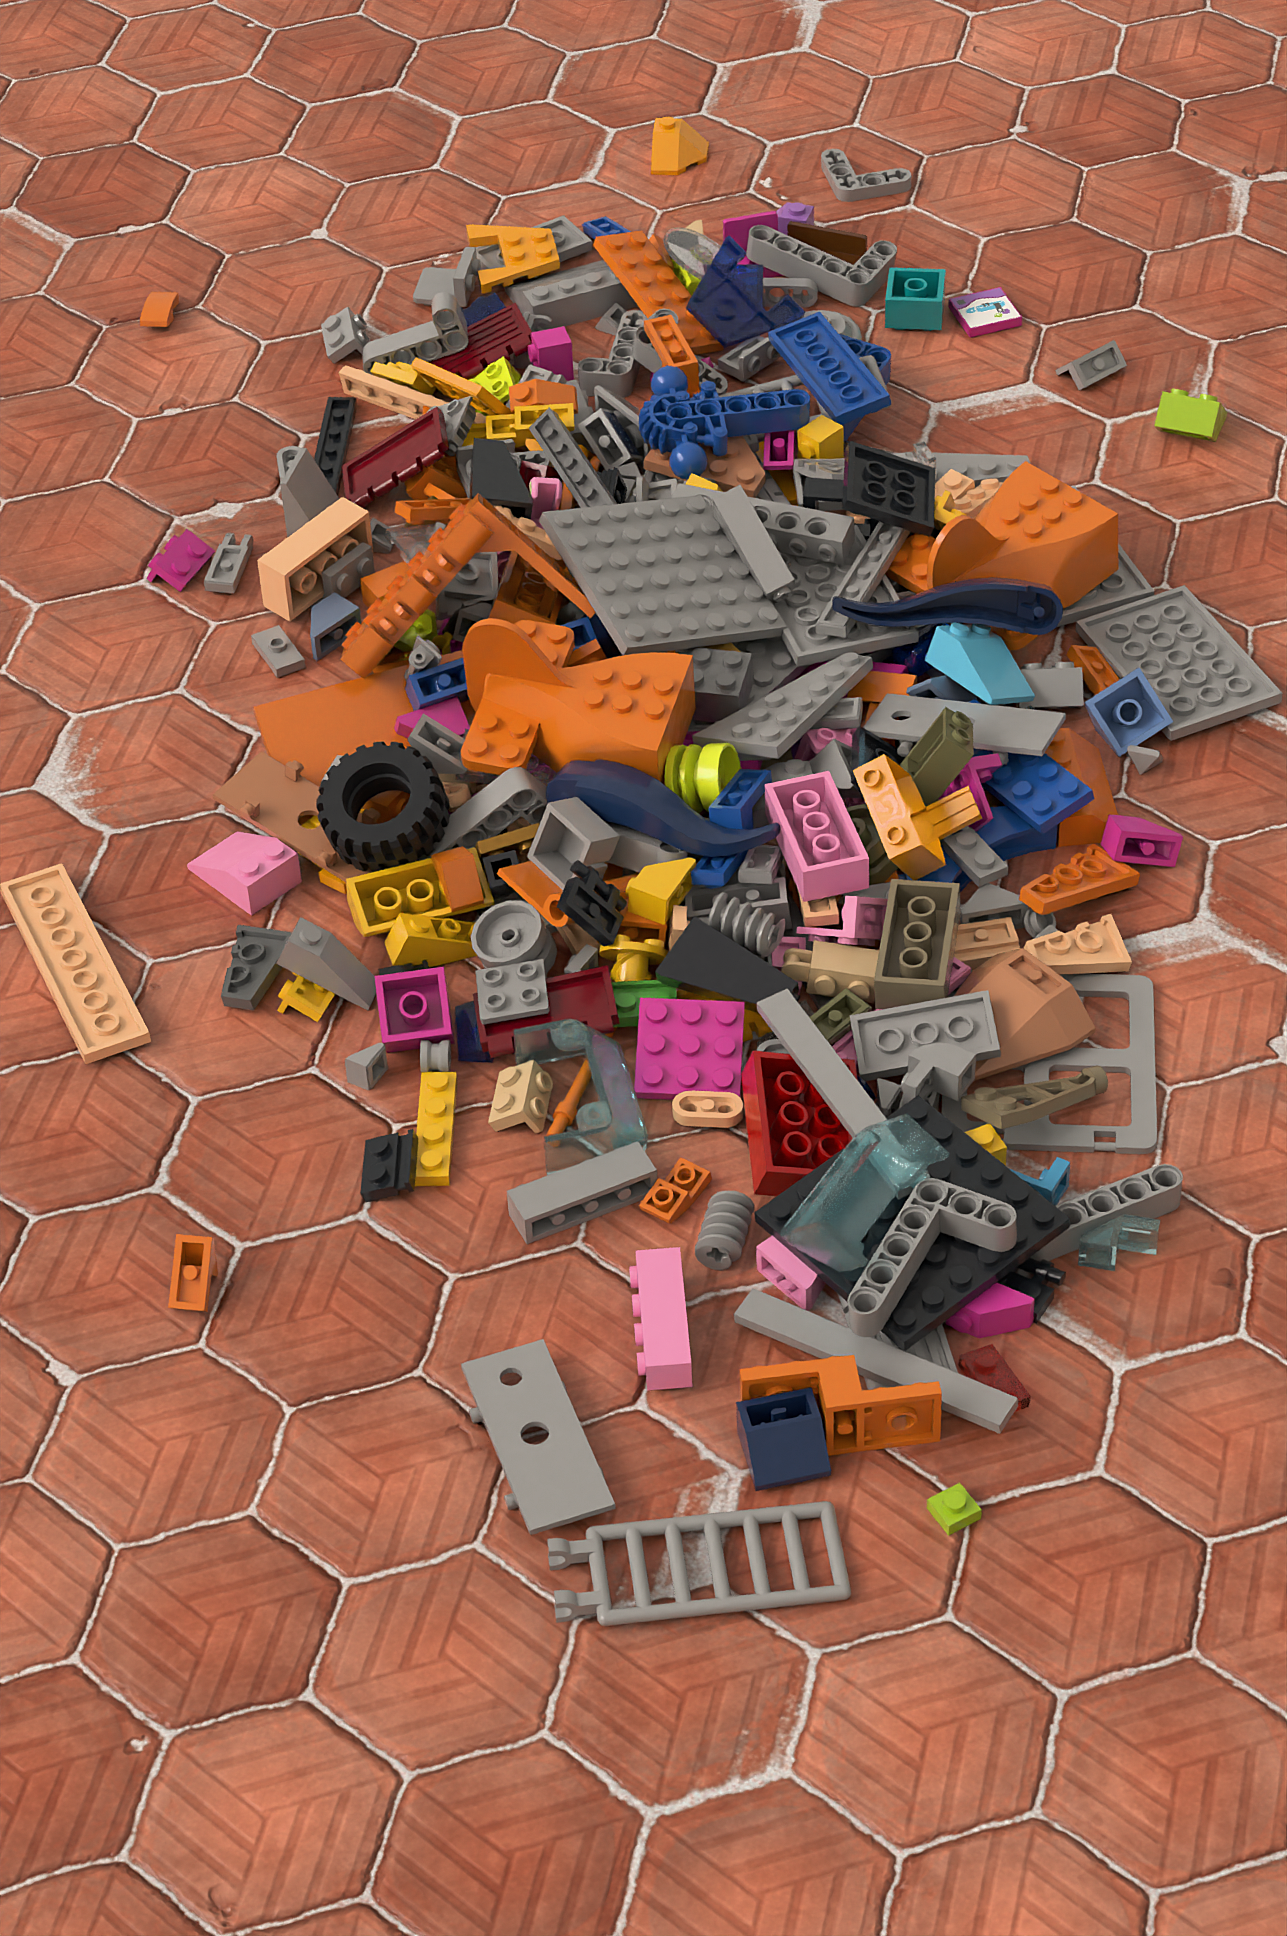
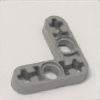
(862, 186)

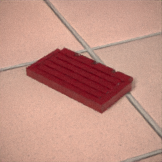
(488, 341)
(396, 458)
(575, 995)

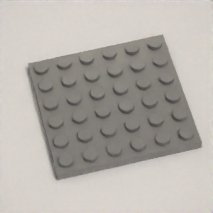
(661, 575)

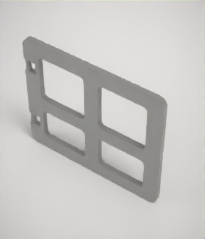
(1136, 1061)

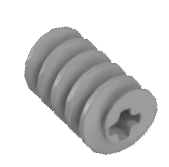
(744, 927)
(724, 1229)

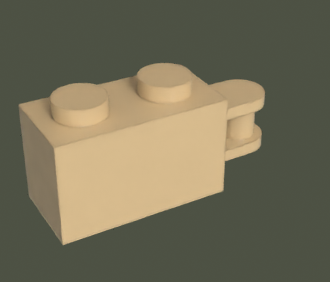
(833, 968)

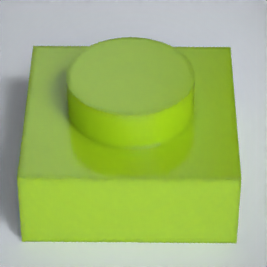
(954, 1509)

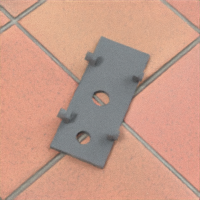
(994, 726)
(551, 1479)

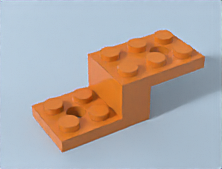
(853, 1417)

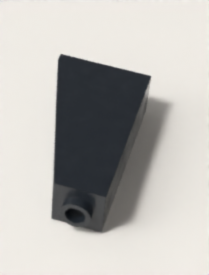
(497, 478)
(720, 969)

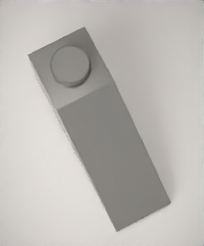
(328, 963)

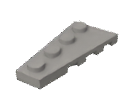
(977, 466)

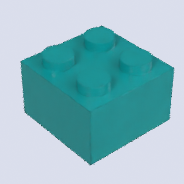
(915, 298)

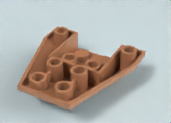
(1031, 1008)

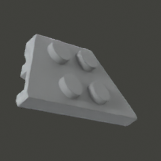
(471, 585)

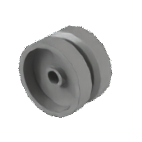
(512, 935)

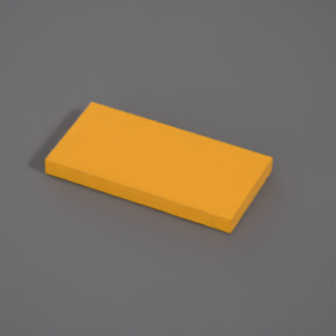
(459, 387)

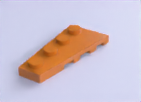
(1081, 880)

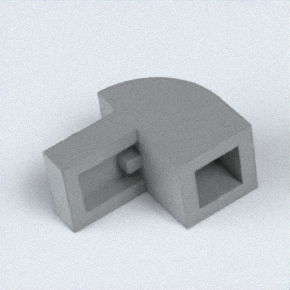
(938, 1069)

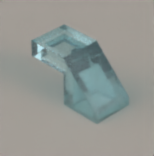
(1127, 1232)

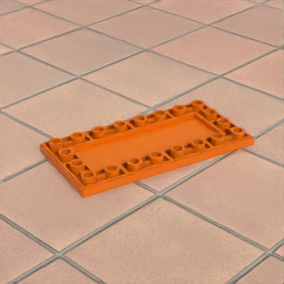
(338, 719)

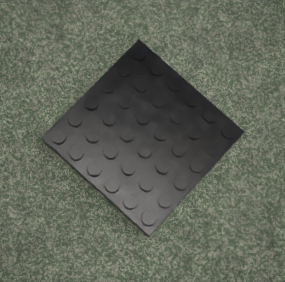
(953, 1268)

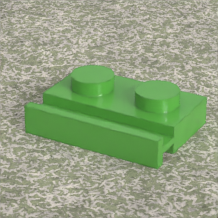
(628, 996)

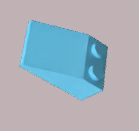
(979, 663)

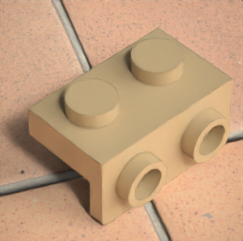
(521, 1097)

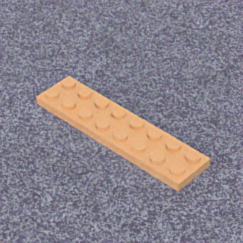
(74, 964)

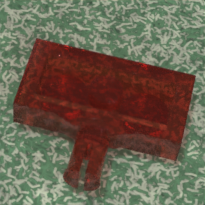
(990, 1369)

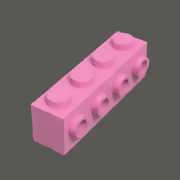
(663, 1319)

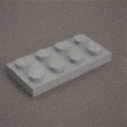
(567, 237)
(890, 1034)

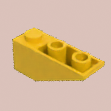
(429, 939)

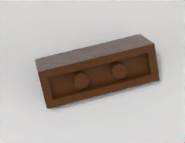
(838, 243)

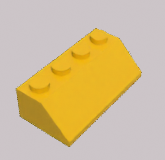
(407, 889)

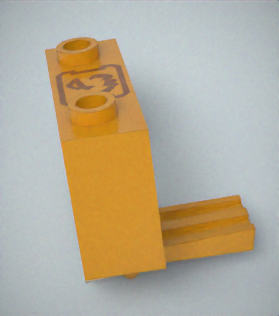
(904, 823)

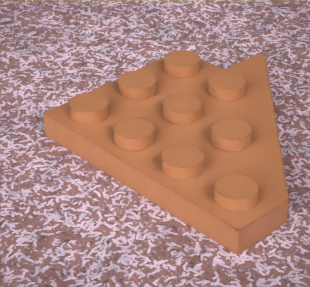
(733, 469)

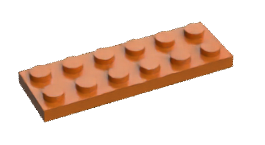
(653, 284)

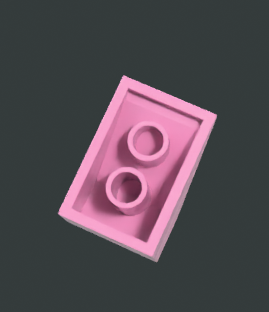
(249, 869)

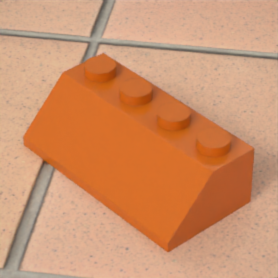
(1086, 764)

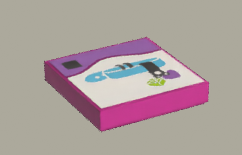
(985, 312)

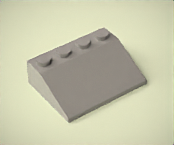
(571, 294)

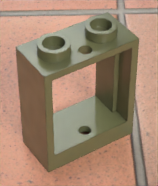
(940, 754)

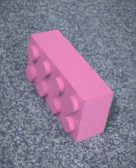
(817, 836)

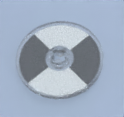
(690, 250)

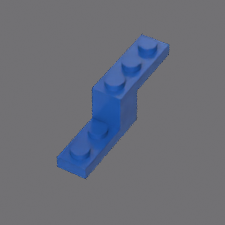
(733, 811)

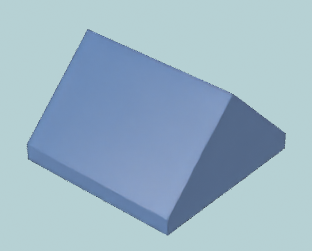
(1127, 712)

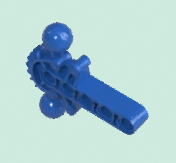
(679, 423)

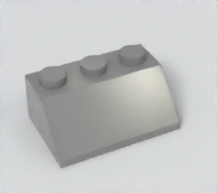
(626, 414)

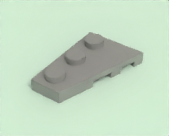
(820, 468)

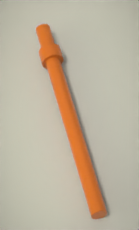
(566, 1110)

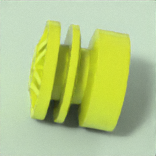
(700, 773)

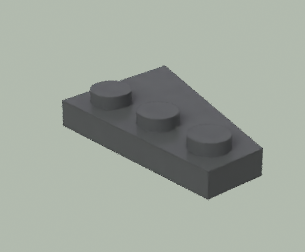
(252, 966)

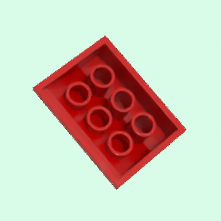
(787, 1122)

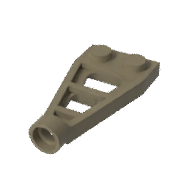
(1003, 1111)

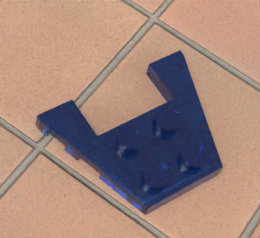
(729, 309)

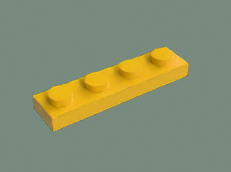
(435, 1128)

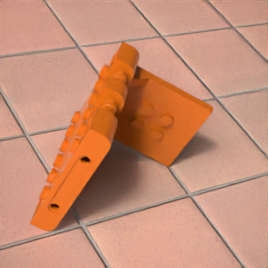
(472, 530)

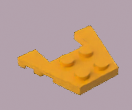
(522, 249)

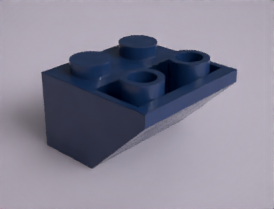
(783, 1439)

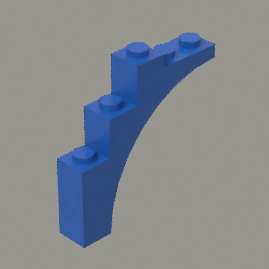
(1007, 837)

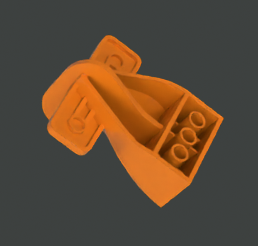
(1025, 532)
(534, 704)

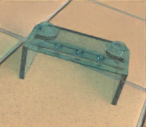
(601, 1124)
(859, 1190)

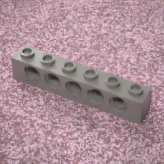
(794, 528)

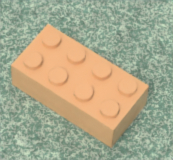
(294, 568)

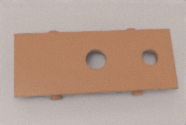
(275, 799)

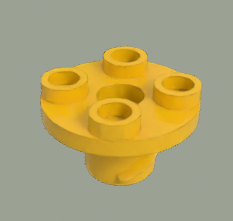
(633, 958)

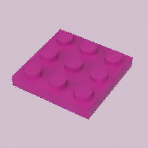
(688, 1047)

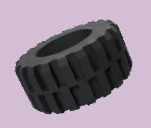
(369, 774)

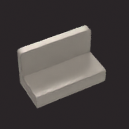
(1095, 365)

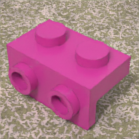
(181, 561)

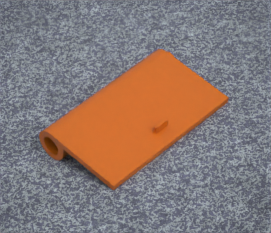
(545, 894)

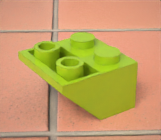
(1190, 415)

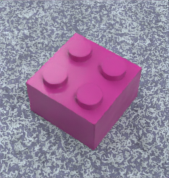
(414, 1008)

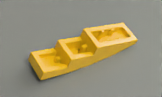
(517, 425)

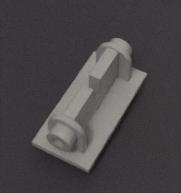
(423, 657)

